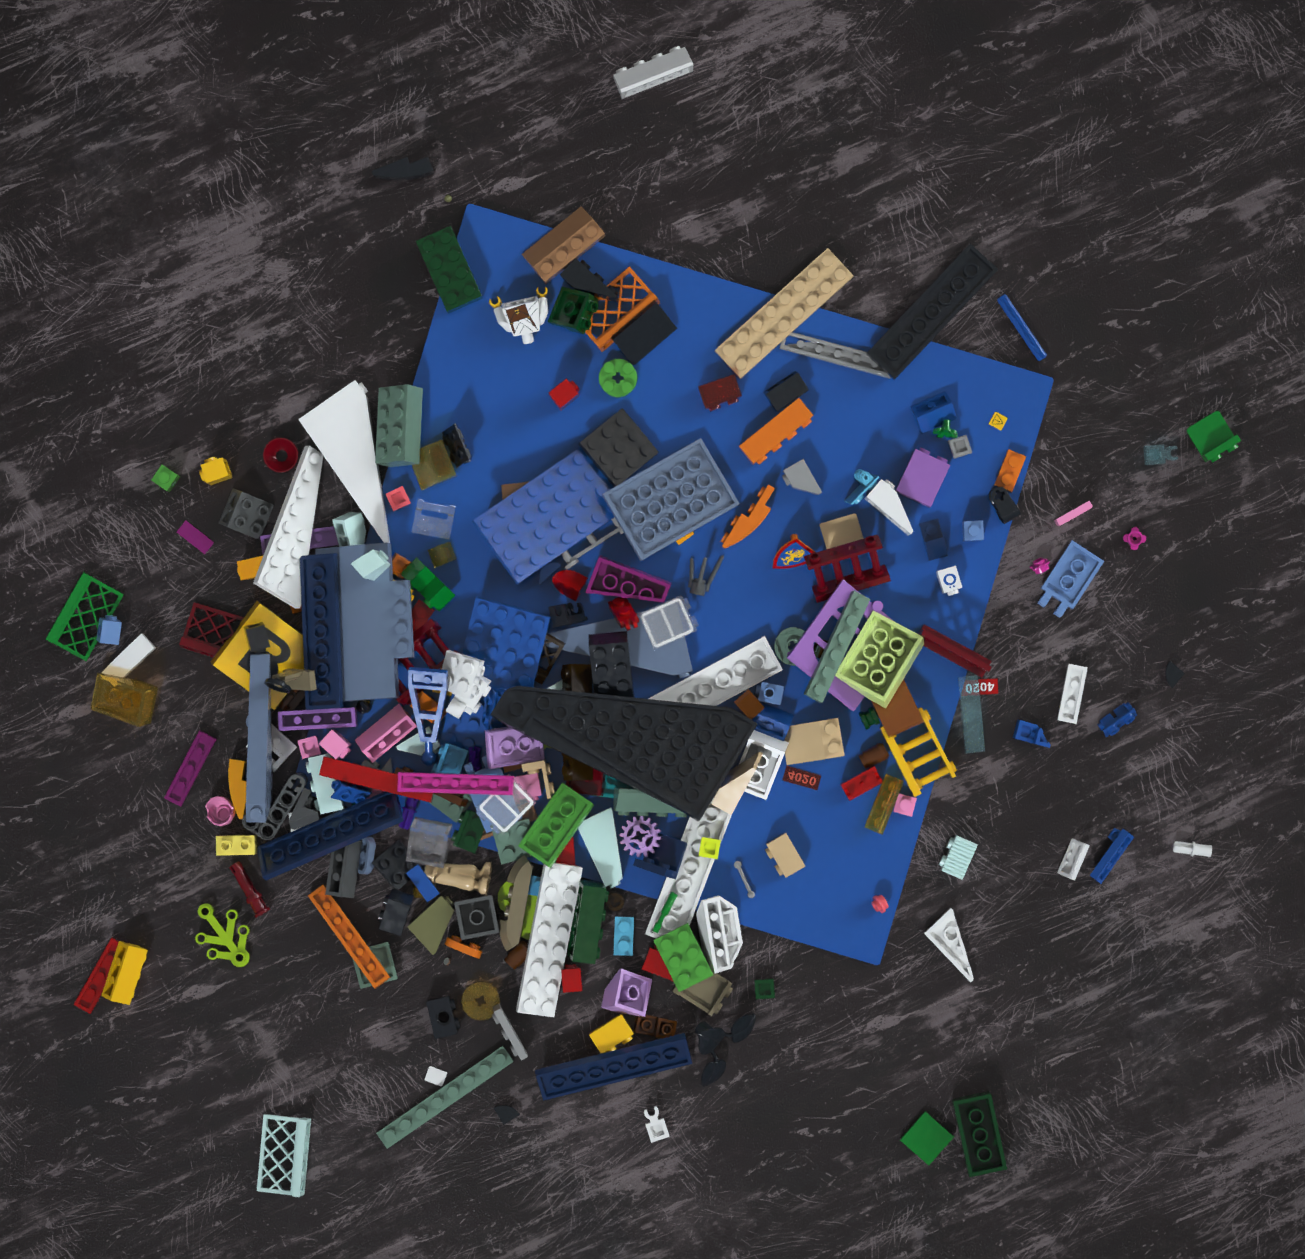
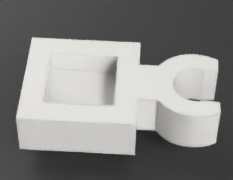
(656, 1127)

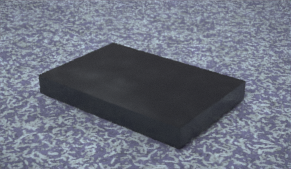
(643, 333)

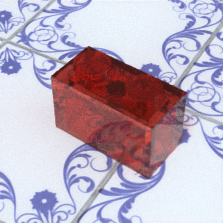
(720, 392)

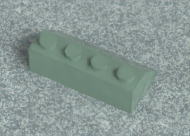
(633, 800)

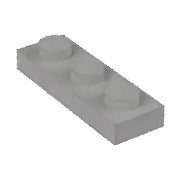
(508, 1032)

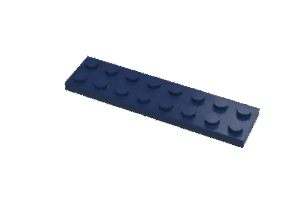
(321, 629)
(329, 834)
(613, 1066)

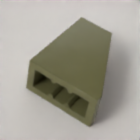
(433, 923)

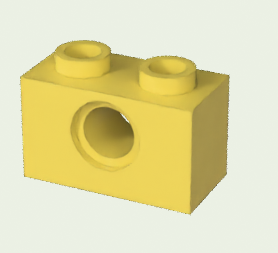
(236, 845)

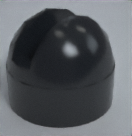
(368, 704)

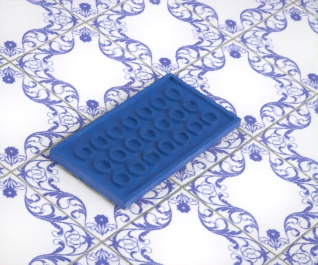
(547, 515)
(512, 648)

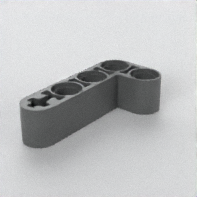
(280, 804)

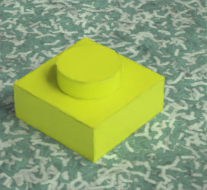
(709, 848)

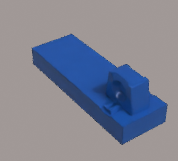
(1120, 840)

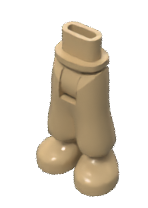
(462, 876)

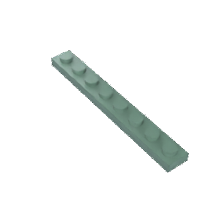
(445, 1097)

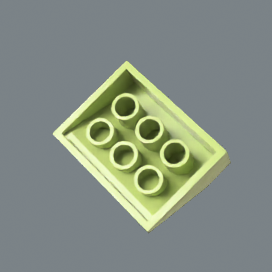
(880, 658)

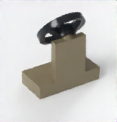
(292, 679)

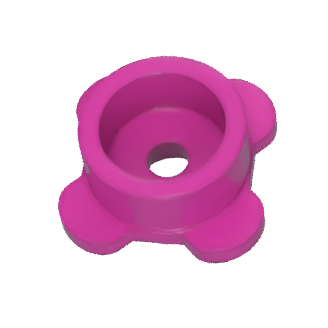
(1139, 538)
(1040, 565)

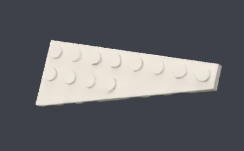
(292, 532)

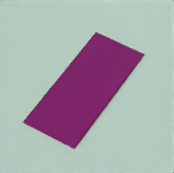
(195, 537)

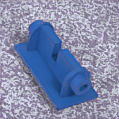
(491, 701)
(1112, 725)
(349, 793)

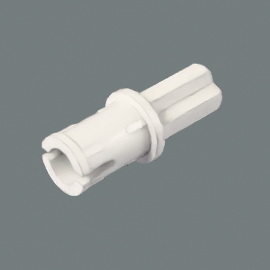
(1192, 848)

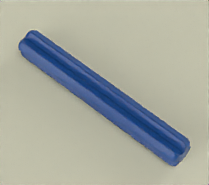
(1021, 327)

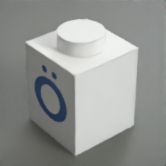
(949, 580)

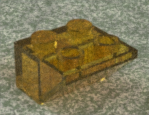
(434, 465)

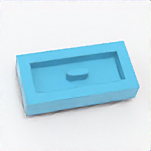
(623, 936)

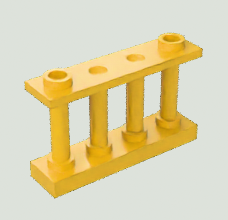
(908, 767)

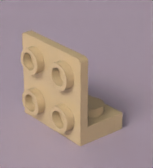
(841, 531)
(533, 767)

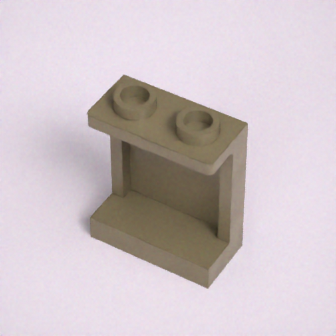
(707, 993)

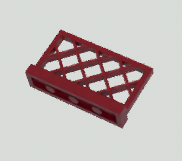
(201, 646)
(954, 651)

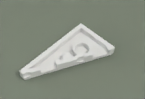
(947, 938)

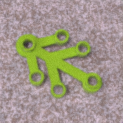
(225, 937)

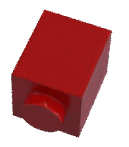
(571, 978)

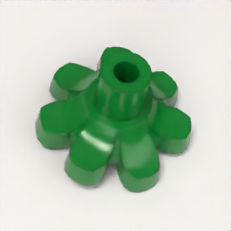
(945, 430)

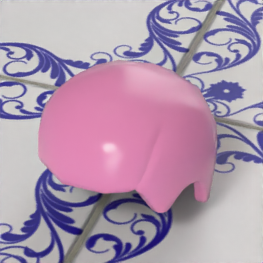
(220, 810)

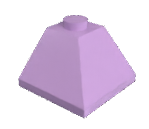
(627, 993)

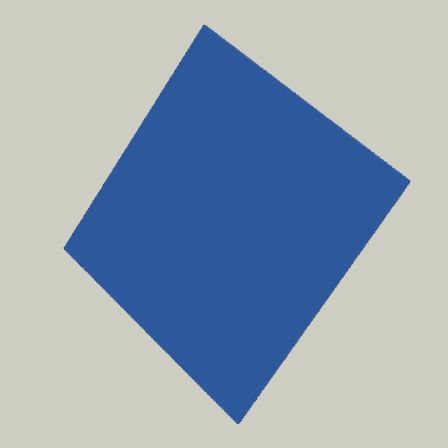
(861, 421)

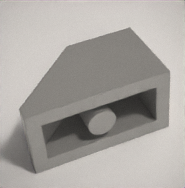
(801, 478)

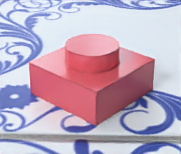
(398, 498)

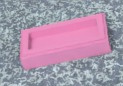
(1073, 513)

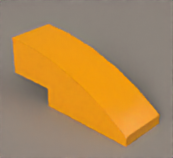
(237, 785)

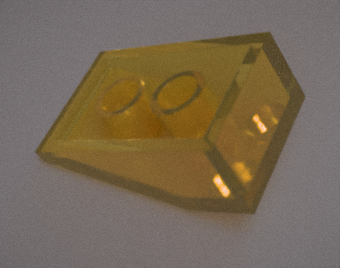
(124, 699)

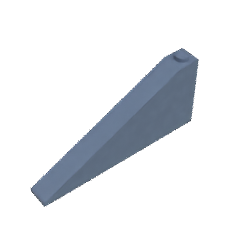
(668, 659)
(259, 751)

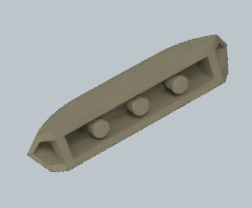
(511, 929)

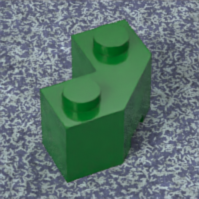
(429, 586)

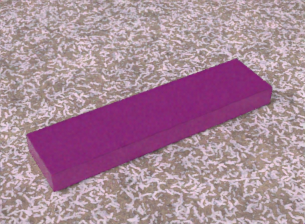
(190, 768)

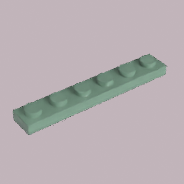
(836, 646)

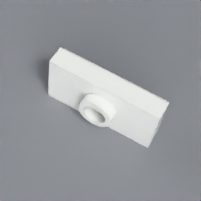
(1073, 859)

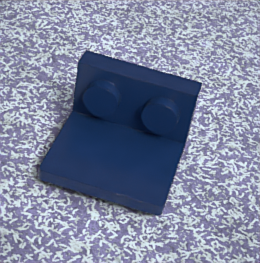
(666, 858)

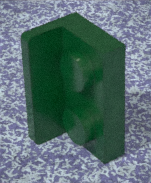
(469, 832)

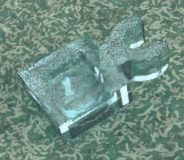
(1157, 453)

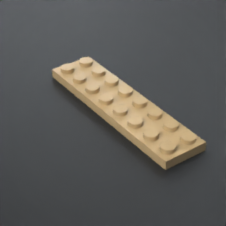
(784, 313)

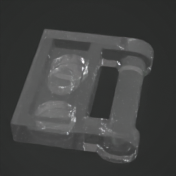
(431, 525)

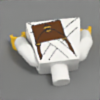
(522, 315)

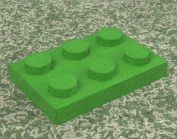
(683, 957)

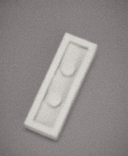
(1072, 693)

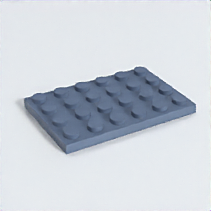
(670, 499)

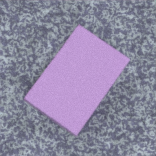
(510, 748)

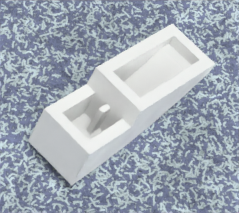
(130, 657)

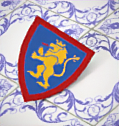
(791, 554)

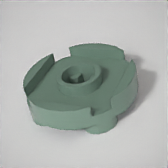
(783, 641)

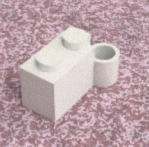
(461, 704)

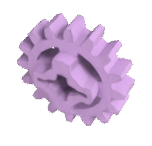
(644, 848)

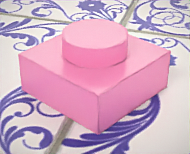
(309, 747)
(905, 805)

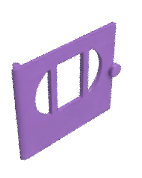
(803, 653)

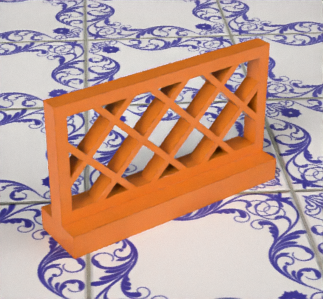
(604, 339)

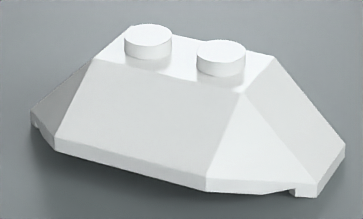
(719, 932)

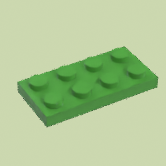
(556, 825)

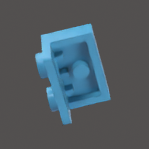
(451, 759)

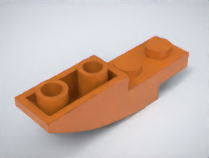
(746, 525)

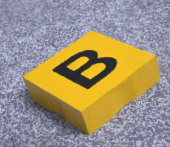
(284, 649)

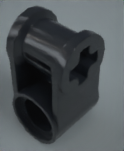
(1006, 507)

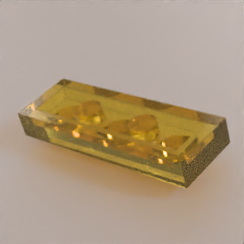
(884, 804)

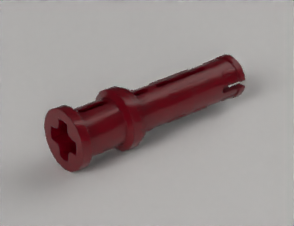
(253, 897)

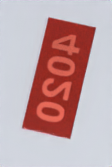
(801, 777)

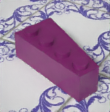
(623, 581)

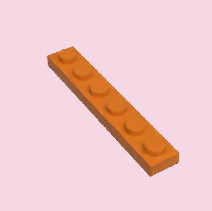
(349, 937)

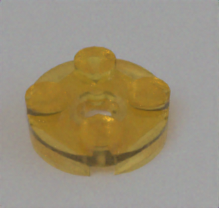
(471, 1006)

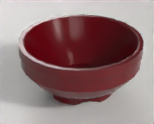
(271, 450)

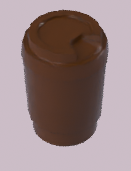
(874, 755)
(517, 955)

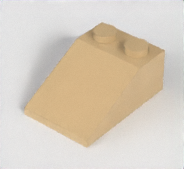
(814, 741)
(735, 784)

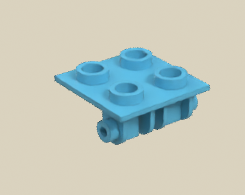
(866, 481)

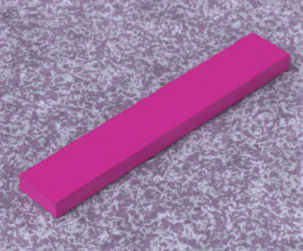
(455, 783)

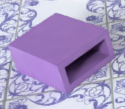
(923, 477)

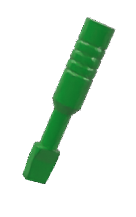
(665, 911)

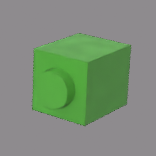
(165, 478)

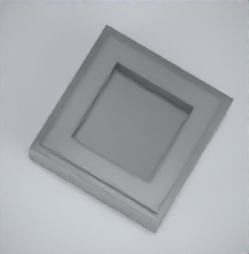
(959, 446)

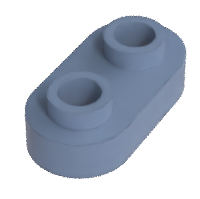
(367, 855)

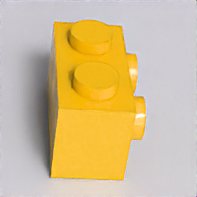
(215, 470)

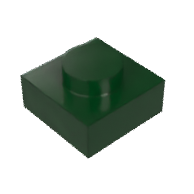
(764, 988)

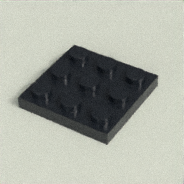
(618, 448)

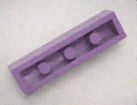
(317, 719)

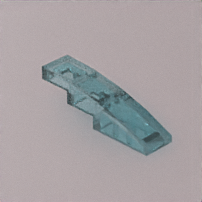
(971, 714)

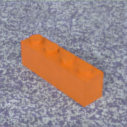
(775, 431)

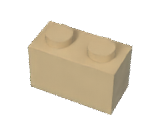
(785, 855)

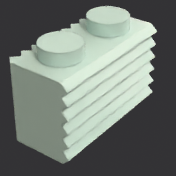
(958, 856)

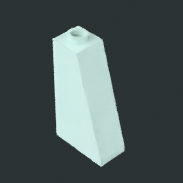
(602, 844)

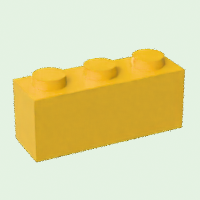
(124, 973)

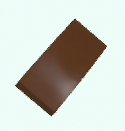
(655, 1026)

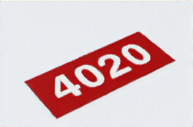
(988, 686)

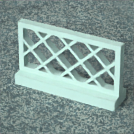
(299, 1160)

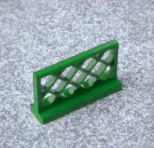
(69, 608)

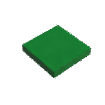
(926, 1138)

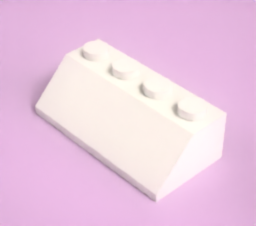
(653, 72)

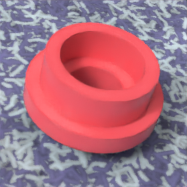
(879, 903)

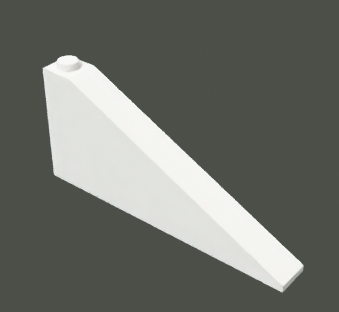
(346, 439)

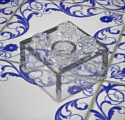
(429, 842)

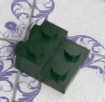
(573, 310)

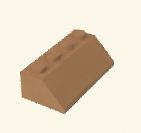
(563, 245)

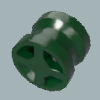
(869, 718)

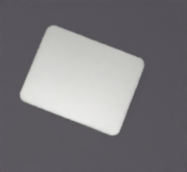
(435, 1076)

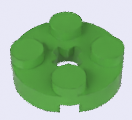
(625, 386)

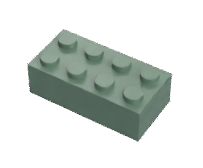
(399, 425)

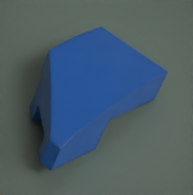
(1030, 733)

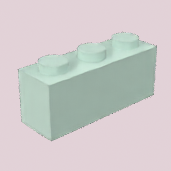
(322, 786)

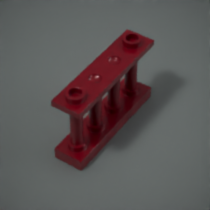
(858, 580)
(425, 632)

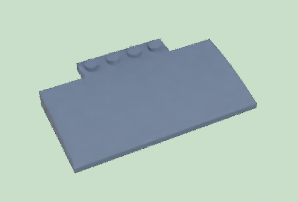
(373, 625)

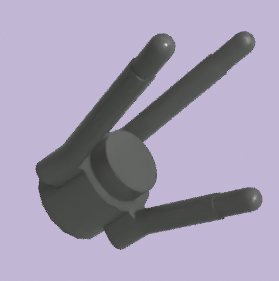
(698, 585)

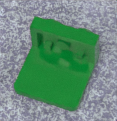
(1212, 437)

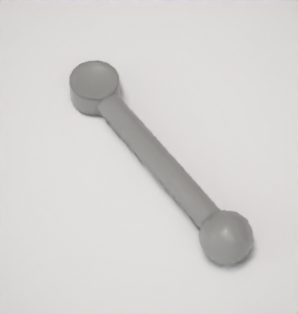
(751, 894)

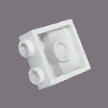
(463, 674)

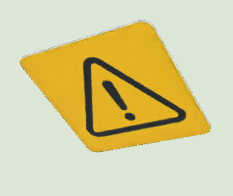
(998, 421)

